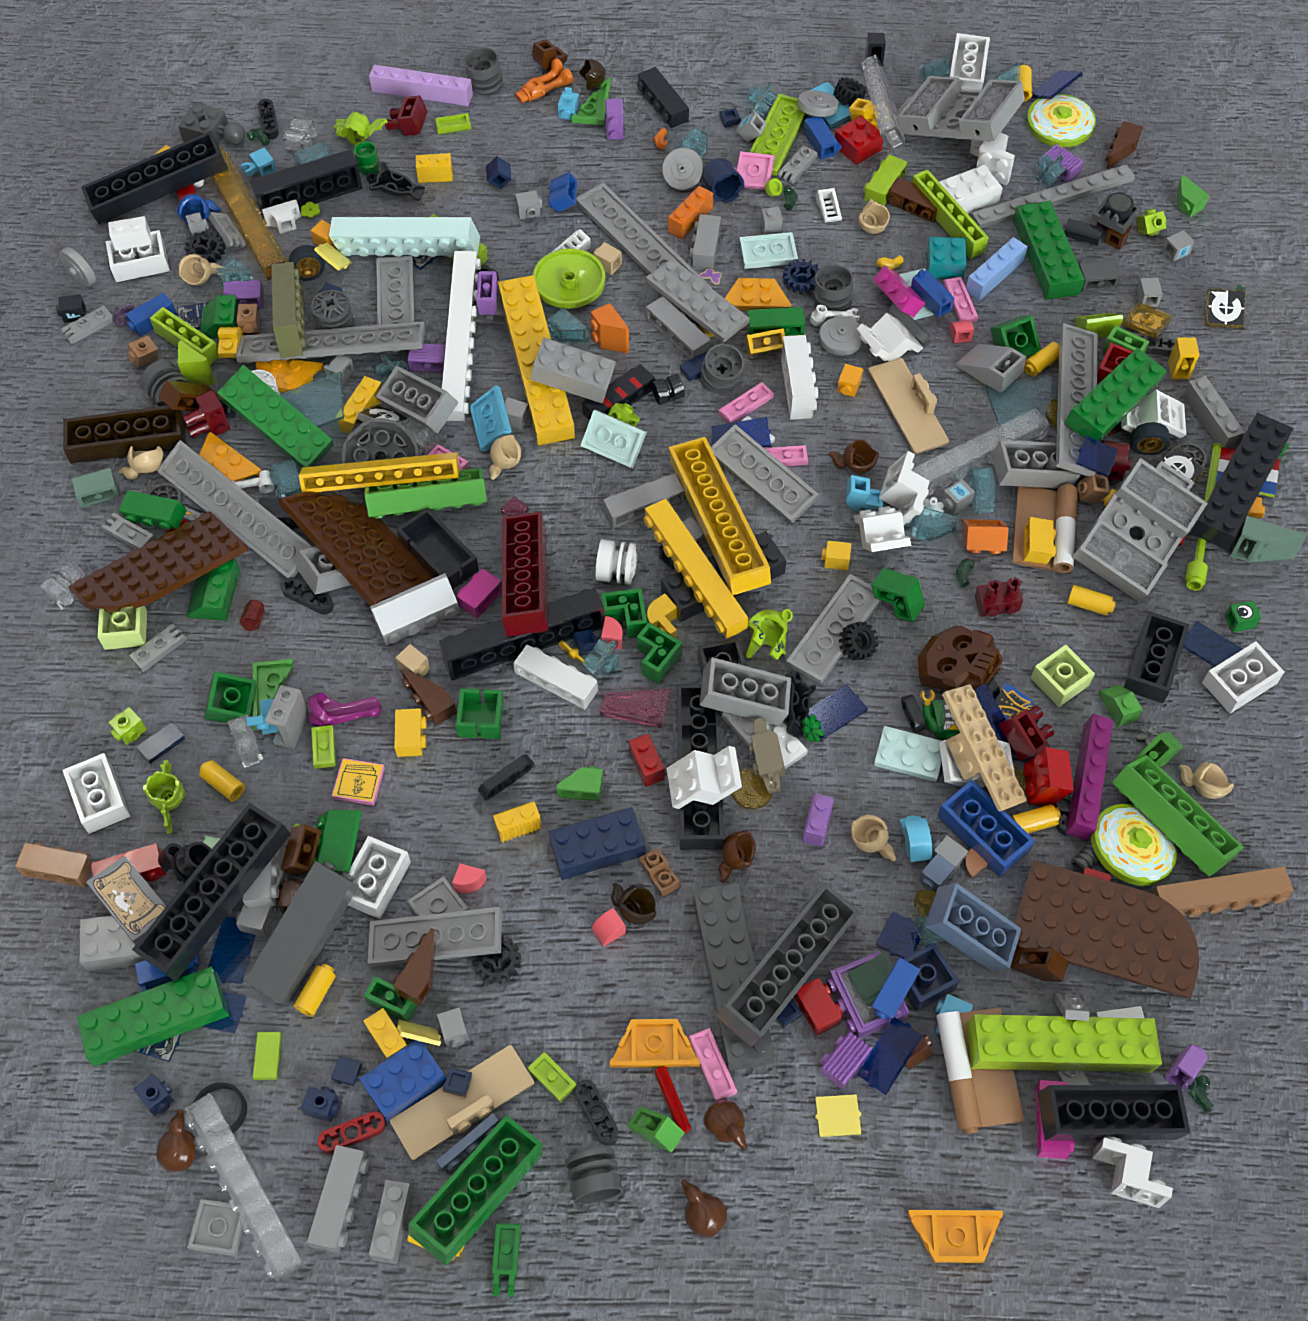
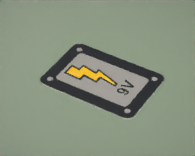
(191, 513)

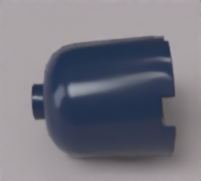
(722, 180)

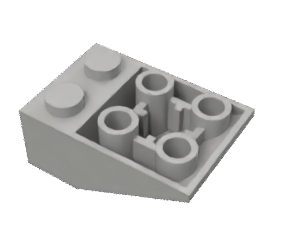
(993, 365)

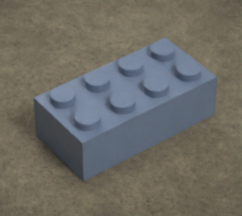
(973, 927)

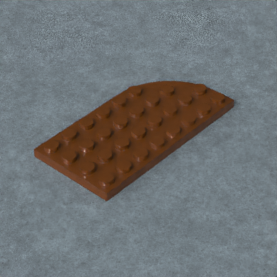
(356, 545)
(160, 566)
(1108, 929)

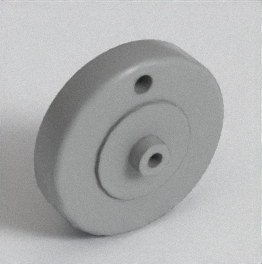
(817, 103)
(682, 169)
(77, 267)
(840, 336)

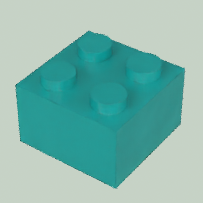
(946, 257)

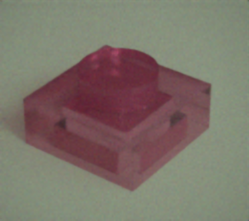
(514, 507)

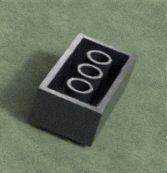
(1156, 657)

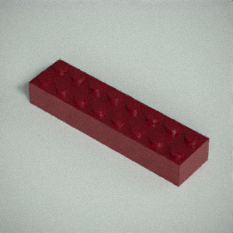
(524, 574)

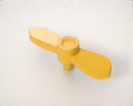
(572, 653)

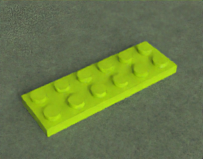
(780, 131)

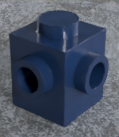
(498, 172)
(154, 1094)
(320, 1103)

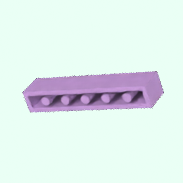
(414, 83)

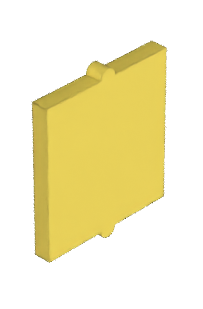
(332, 256)
(418, 1032)
(838, 1115)

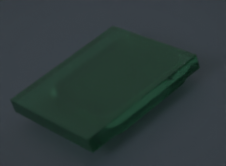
(871, 977)

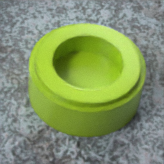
(773, 187)

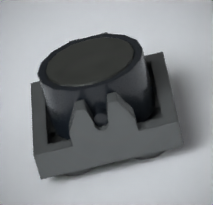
(1117, 211)

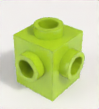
(1151, 222)
(624, 413)
(127, 726)

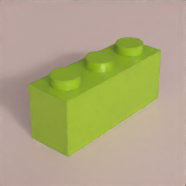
(884, 178)

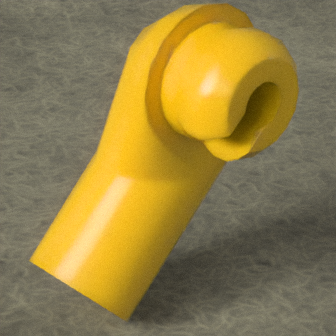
(890, 263)

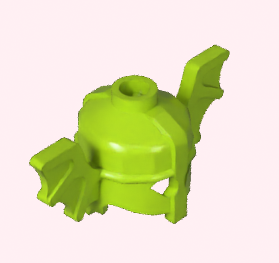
(357, 127)
(165, 792)

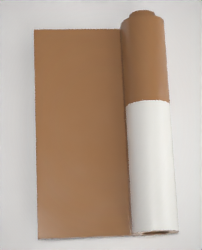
(1049, 505)
(978, 1095)

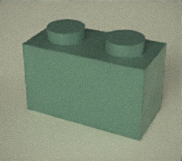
(95, 487)

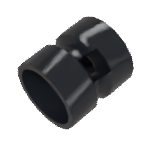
(668, 389)

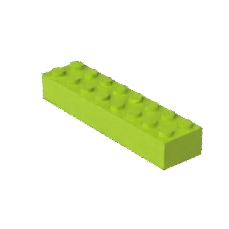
(1063, 1043)

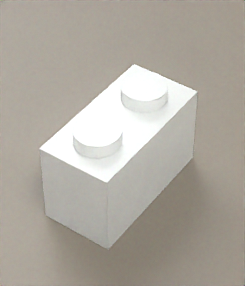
(130, 233)

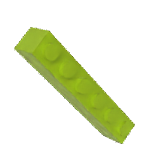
(951, 214)

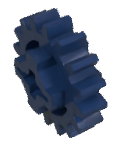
(802, 276)

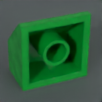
(219, 313)
(1018, 334)
(229, 697)

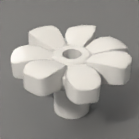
(932, 504)

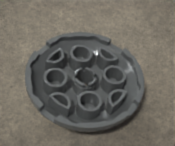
(377, 438)

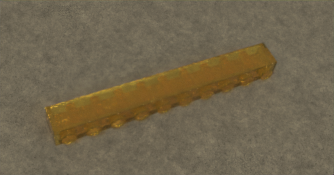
(248, 217)

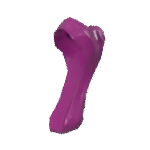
(329, 712)

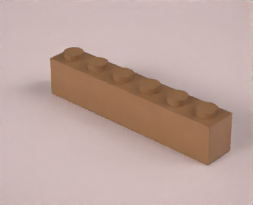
(1228, 891)

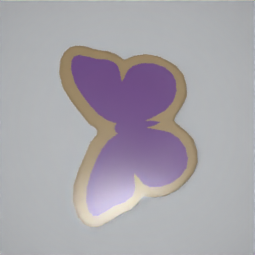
(714, 276)

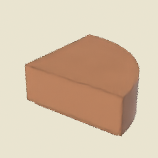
(974, 863)

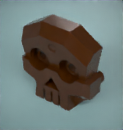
(958, 659)

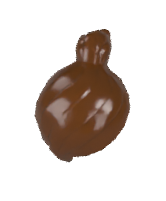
(856, 456)
(737, 853)
(727, 1122)
(176, 1147)
(703, 1212)

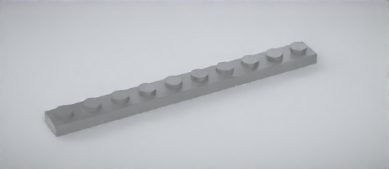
(1058, 195)

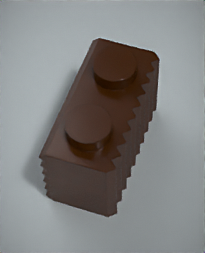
(300, 850)

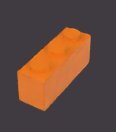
(683, 218)

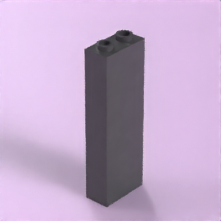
(302, 932)

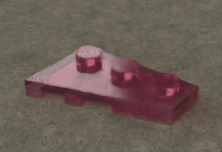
(637, 706)

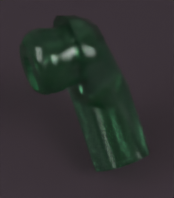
(1198, 1092)

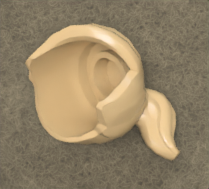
(874, 218)
(196, 270)
(504, 455)
(142, 462)
(1207, 779)
(871, 836)

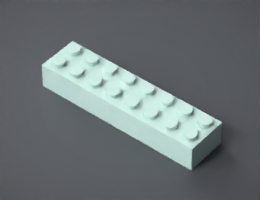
(403, 235)

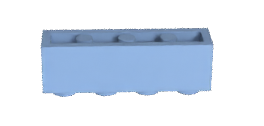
(996, 268)

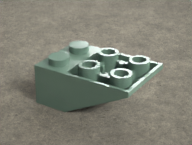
(1265, 541)

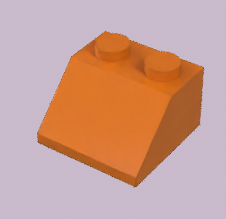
(609, 329)
(985, 535)

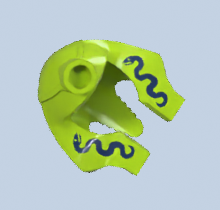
(769, 628)

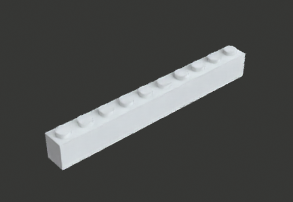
(460, 330)

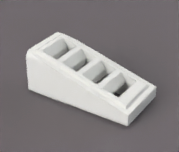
(828, 194)
(579, 238)

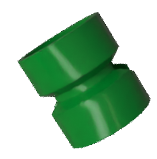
(366, 157)

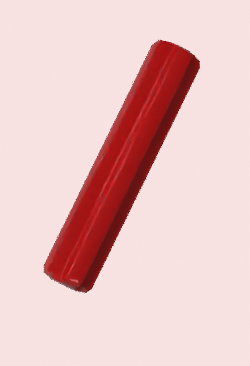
(672, 1099)

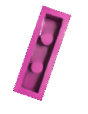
(899, 291)
(1049, 1149)

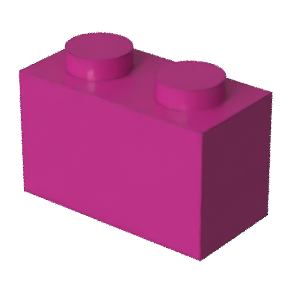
(479, 593)

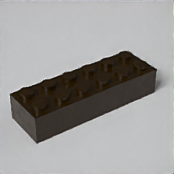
(114, 433)

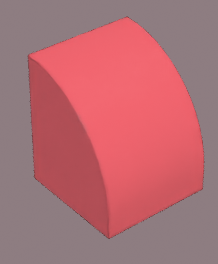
(961, 331)
(612, 631)
(468, 879)
(608, 927)

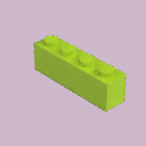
(175, 329)

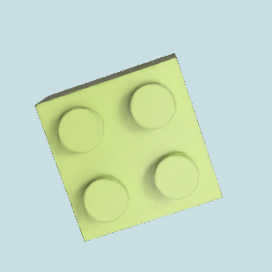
(122, 628)
(1062, 675)

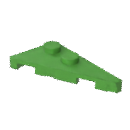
(594, 109)
(269, 677)

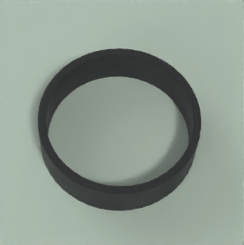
(221, 1085)

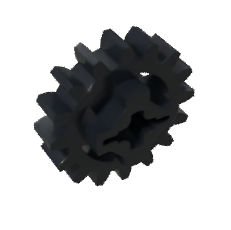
(206, 245)
(506, 958)

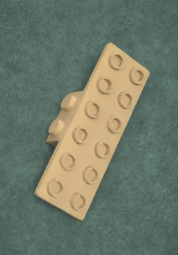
(910, 404)
(978, 749)
(446, 1114)

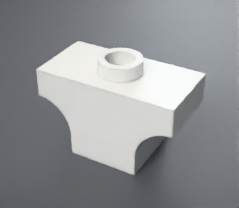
(282, 216)

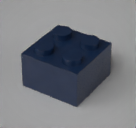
(933, 979)

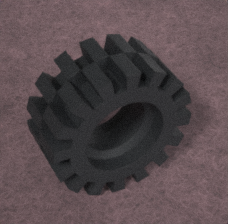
(848, 91)
(849, 644)

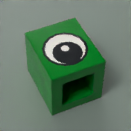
(1243, 616)

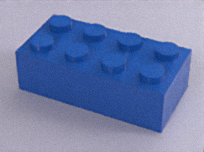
(985, 829)

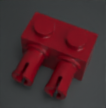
(408, 117)
(210, 413)
(999, 597)
(1025, 734)

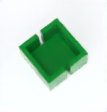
(477, 717)

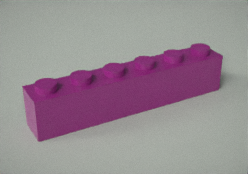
(1089, 777)

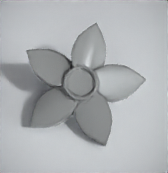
(1148, 735)

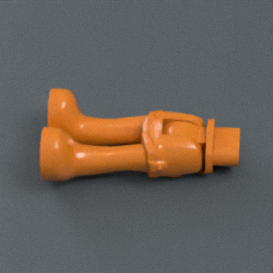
(536, 86)

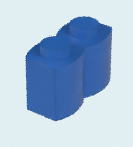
(562, 192)

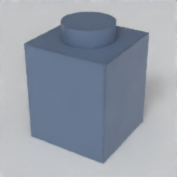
(936, 873)

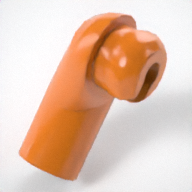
(659, 139)

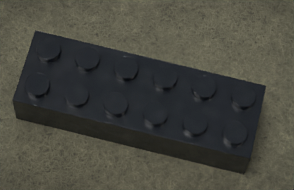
(309, 181)
(683, 596)
(1113, 1111)

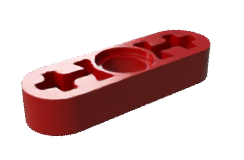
(365, 1119)

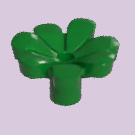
(811, 729)

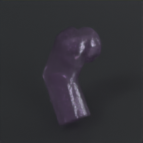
(120, 312)

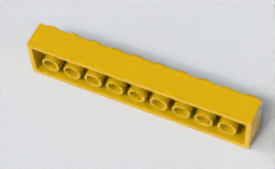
(526, 329)
(720, 516)

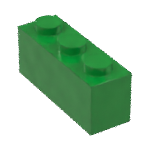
(777, 318)
(152, 510)

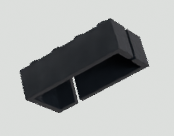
(437, 547)

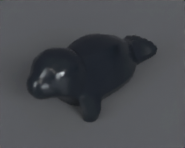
(394, 183)
(798, 704)

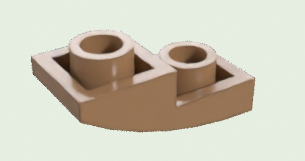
(660, 872)

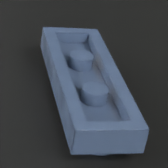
(467, 1145)

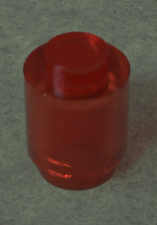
(252, 615)

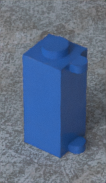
(821, 137)
(933, 293)
(139, 318)
(151, 977)
(895, 989)

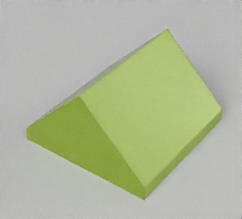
(1099, 323)
(194, 365)

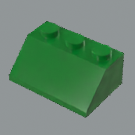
(214, 592)
(337, 838)

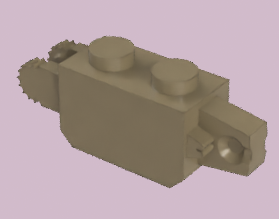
(768, 756)

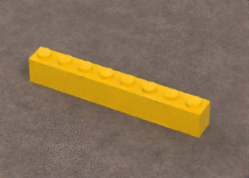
(380, 472)
(696, 569)

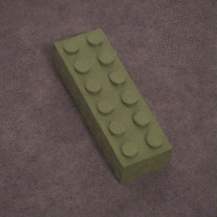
(288, 310)

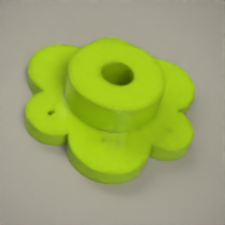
(310, 210)

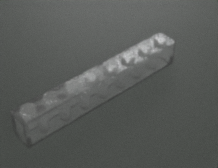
(882, 102)
(977, 451)
(244, 1188)

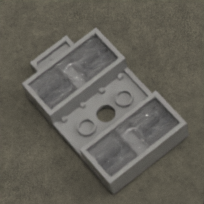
(941, 101)
(1164, 510)

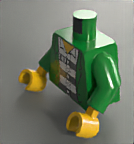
(938, 717)

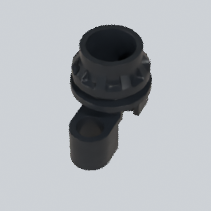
(184, 859)

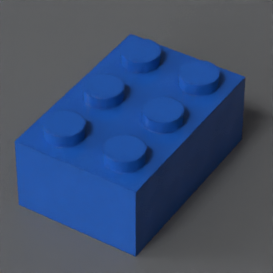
(403, 1080)

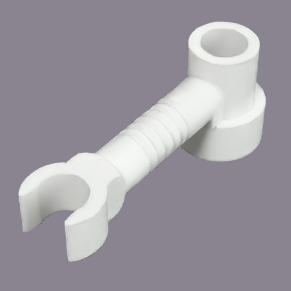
(821, 313)
(263, 482)

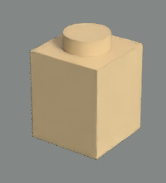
(609, 257)
(413, 661)

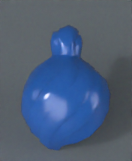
(193, 204)

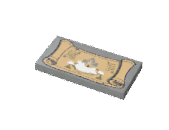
(127, 898)

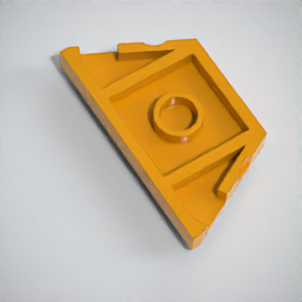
(757, 294)
(291, 372)
(227, 459)
(654, 1045)
(956, 1234)

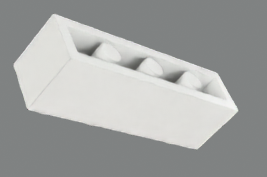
(556, 677)

